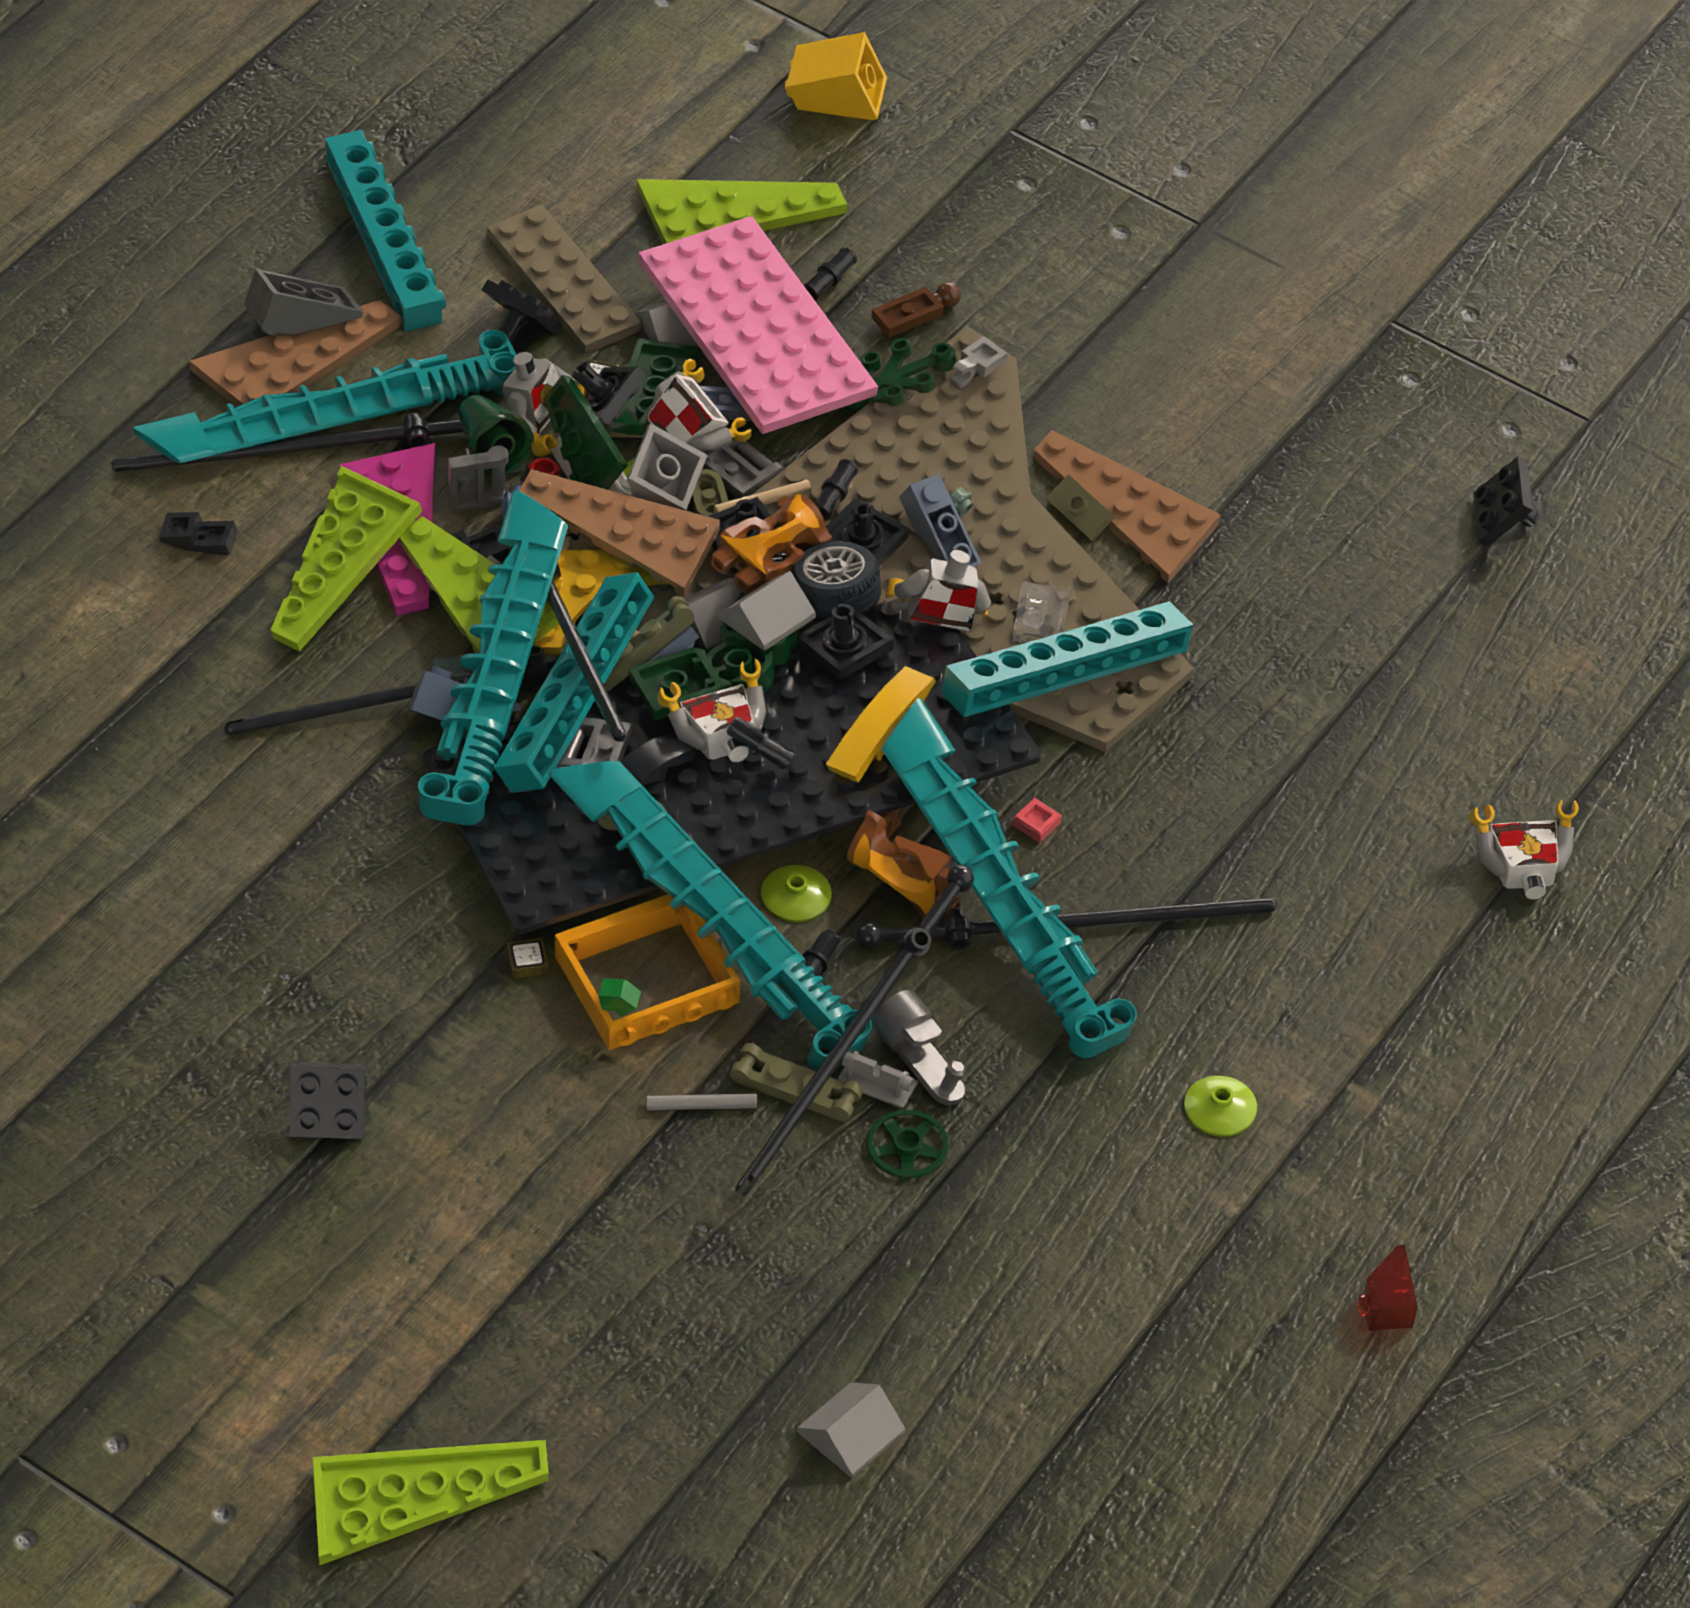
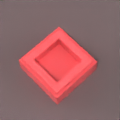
(1036, 820)

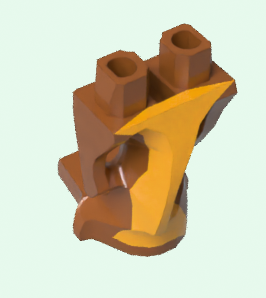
(800, 527)
(916, 877)

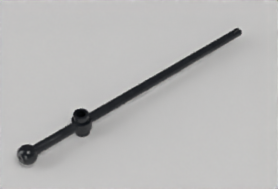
(413, 430)
(584, 661)
(535, 671)
(958, 928)
(911, 946)

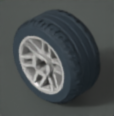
(838, 575)

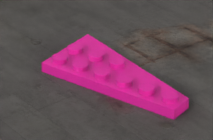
(411, 475)

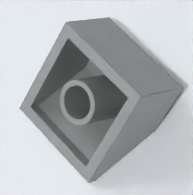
(665, 469)

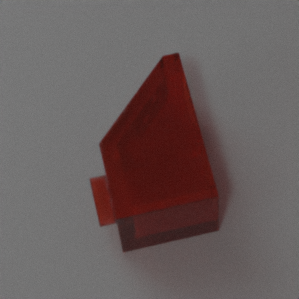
(1389, 1294)

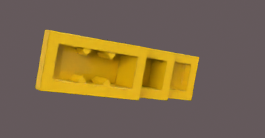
(877, 722)

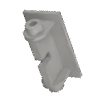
(877, 1080)

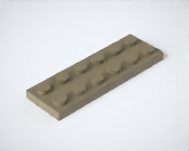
(564, 279)

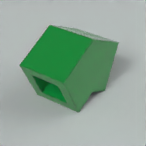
(618, 996)

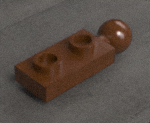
(915, 308)

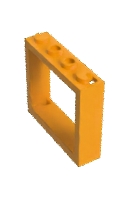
(632, 925)

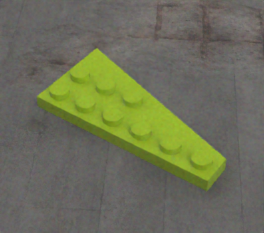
(695, 206)
(343, 548)
(457, 576)
(394, 1492)

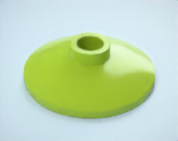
(796, 893)
(1218, 1116)

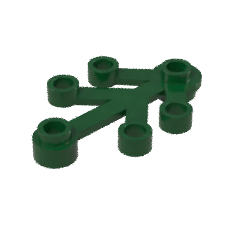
(897, 377)

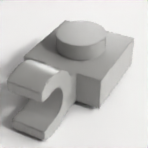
(979, 358)

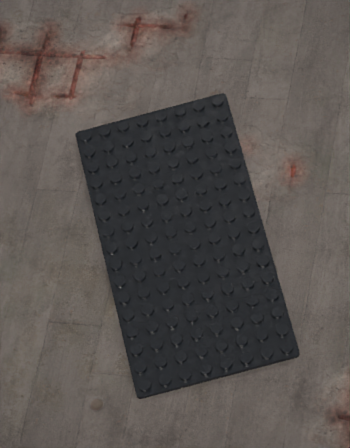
(559, 864)

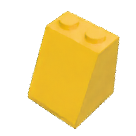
(837, 77)

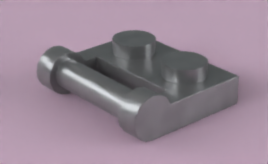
(738, 474)
(467, 480)
(600, 746)

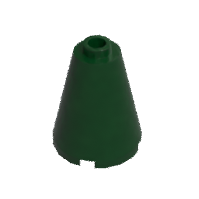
(492, 425)

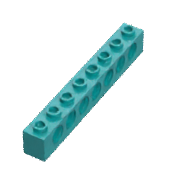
(384, 230)
(1066, 659)
(565, 693)

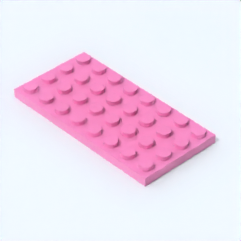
(757, 324)

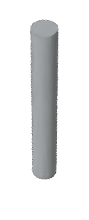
(694, 1102)

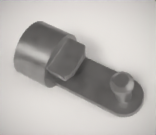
(909, 1030)

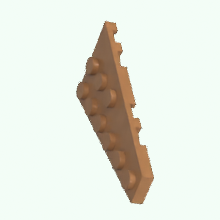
(288, 361)
(1146, 514)
(634, 530)

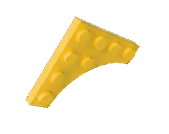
(579, 581)

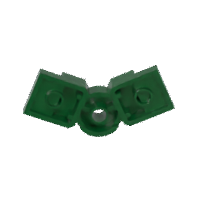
(704, 674)

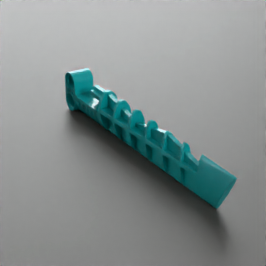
(304, 412)
(507, 632)
(977, 841)
(687, 873)

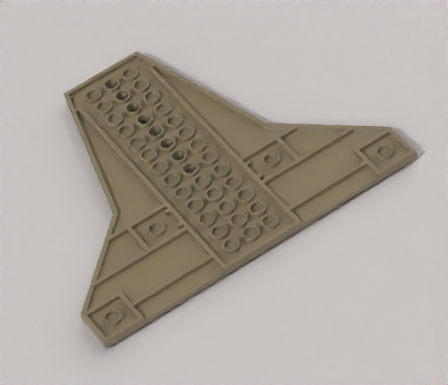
(979, 445)

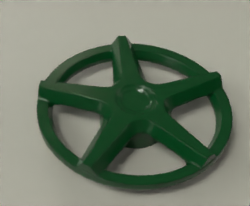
(908, 1144)

